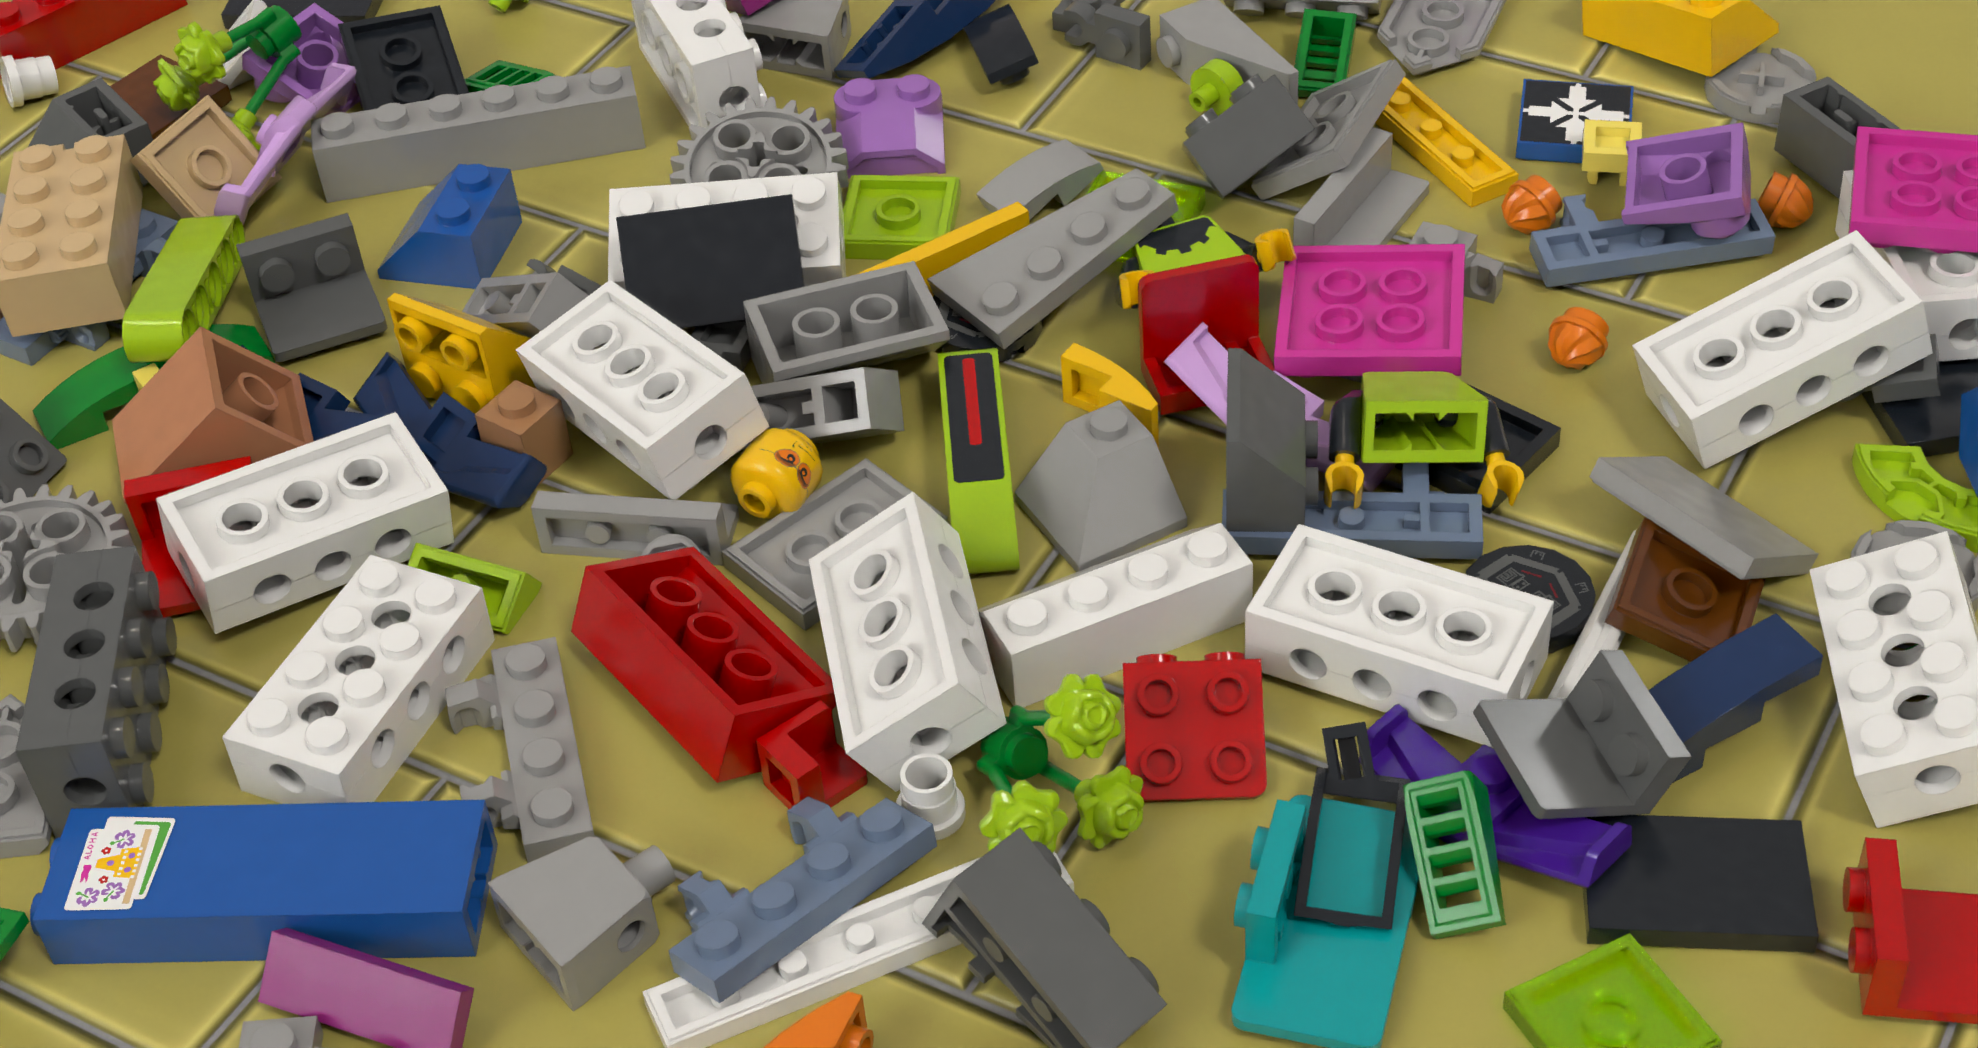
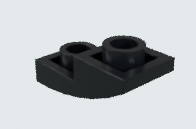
(1001, 46)

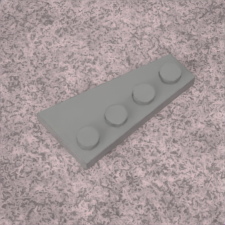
(1045, 263)

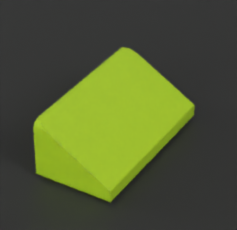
(505, 589)

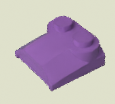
(304, 75)
(891, 125)
(1691, 179)

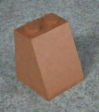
(210, 408)

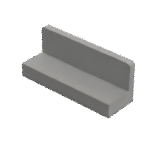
(1361, 201)
(626, 525)

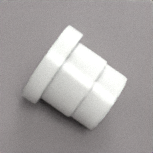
(27, 78)
(932, 793)

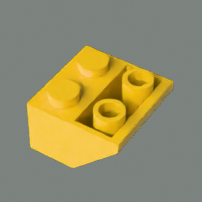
(456, 351)

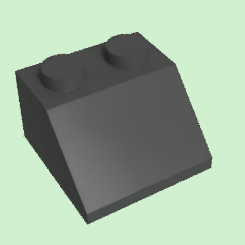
(1267, 449)

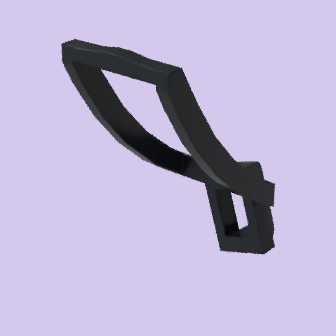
(1355, 786)

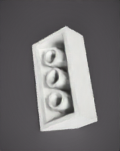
(1118, 612)

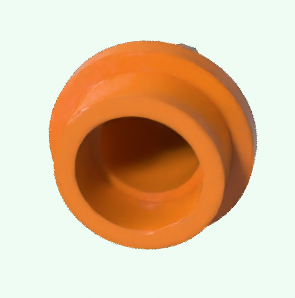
(1786, 201)
(1531, 205)
(1578, 338)

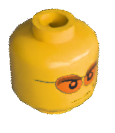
(776, 473)

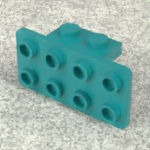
(1306, 974)

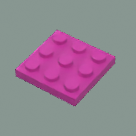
(1915, 189)
(1371, 310)

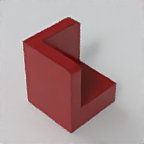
(806, 760)

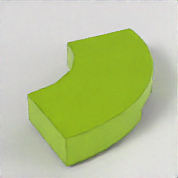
(1912, 490)

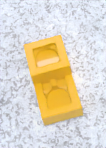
(1095, 381)

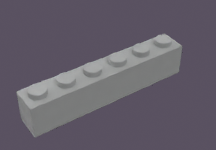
(493, 127)

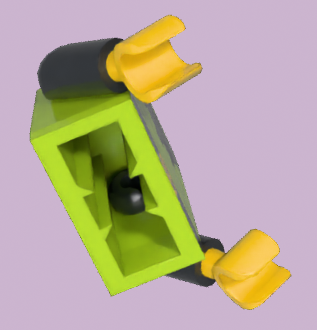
(1193, 243)
(1417, 421)

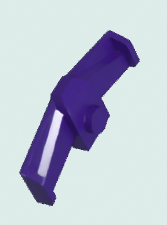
(1560, 848)

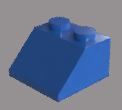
(457, 230)

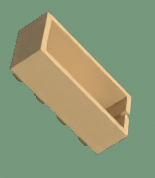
(69, 235)

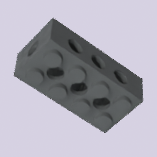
(96, 686)

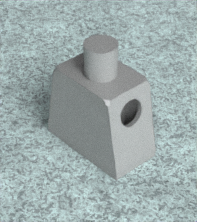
(801, 35)
(582, 913)

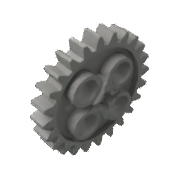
(760, 145)
(53, 527)

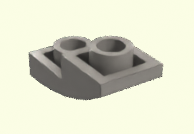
(1048, 173)

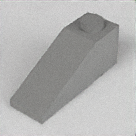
(1211, 31)
(524, 301)
(835, 404)

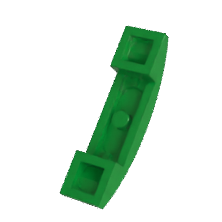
(77, 404)

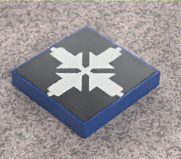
(1556, 113)

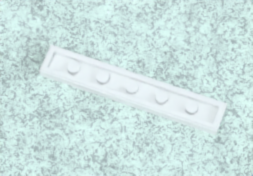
(843, 955)

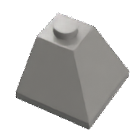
(1101, 489)

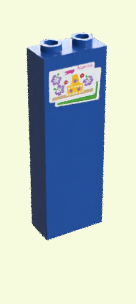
(226, 876)

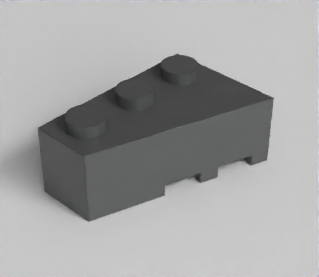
(1046, 948)

